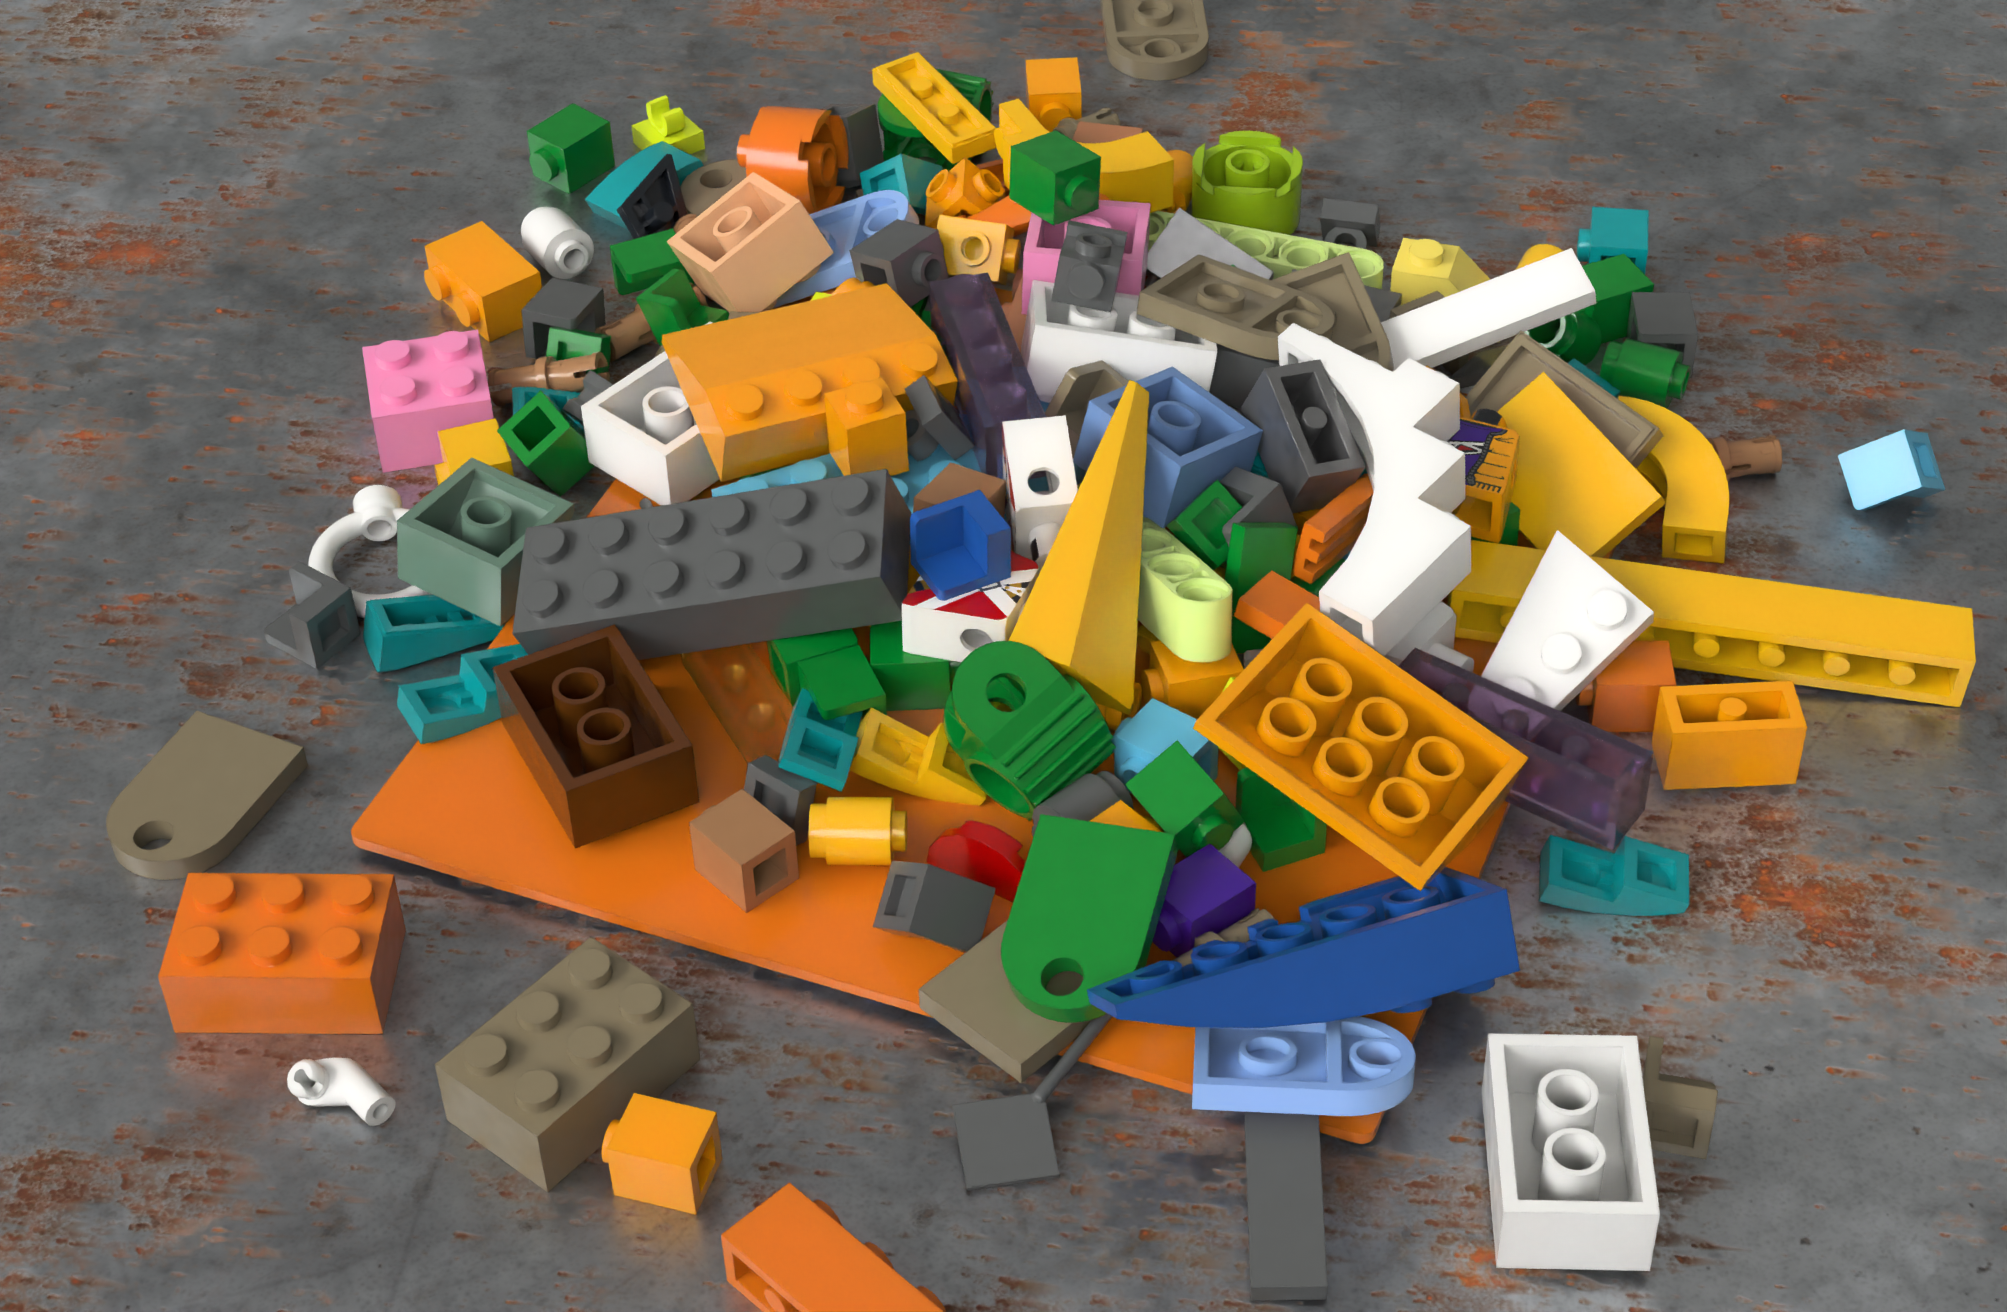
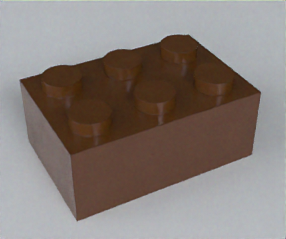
(596, 735)

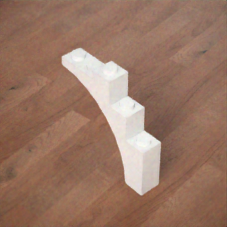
(1411, 540)

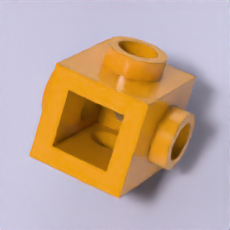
(961, 192)

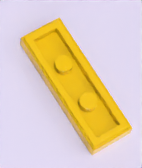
(935, 107)

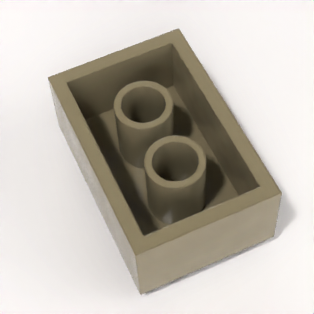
(566, 1062)

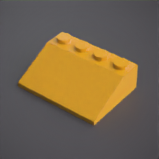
(764, 375)
(1363, 746)

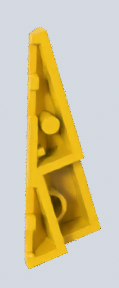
(1089, 586)

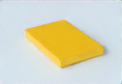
(1572, 475)

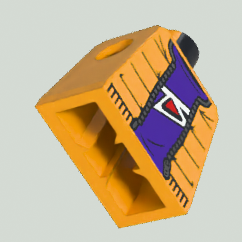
(1489, 472)

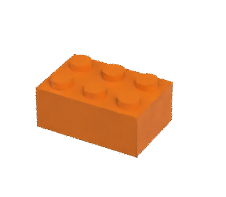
(283, 953)

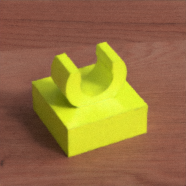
(667, 126)

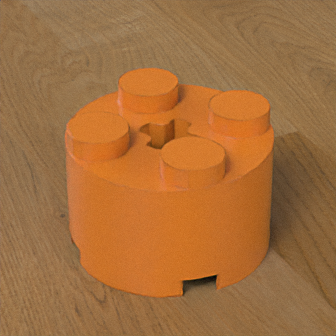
(798, 153)

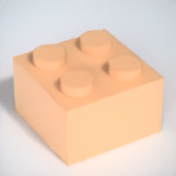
(751, 246)

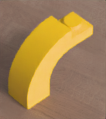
(1130, 167)
(1692, 484)

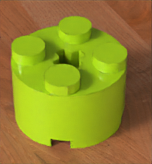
(1248, 182)

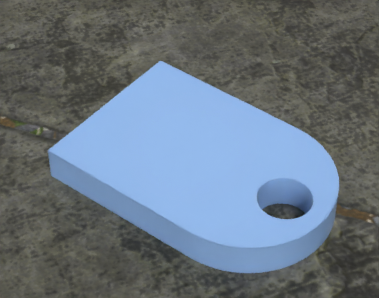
(845, 228)
(1303, 1069)

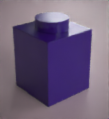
(1202, 897)

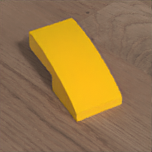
(912, 761)

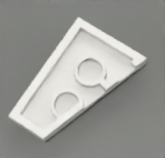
(1566, 627)

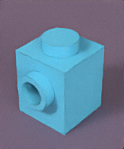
(1151, 733)

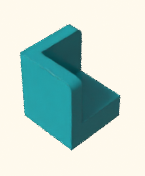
(903, 175)

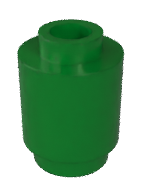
(1570, 337)
(1645, 371)

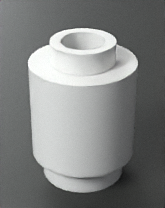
(557, 242)

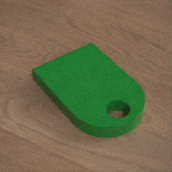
(1085, 909)

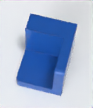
(960, 545)

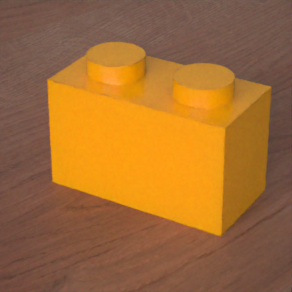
(481, 279)
(1728, 735)

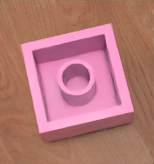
(1046, 241)
(423, 390)

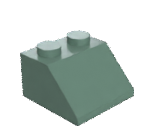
(470, 538)

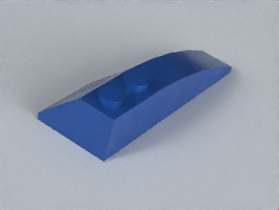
(1341, 961)

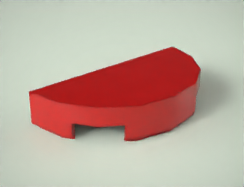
(981, 855)

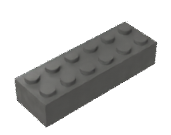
(721, 568)

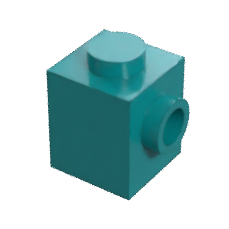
(1615, 233)

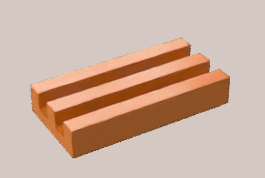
(1334, 529)

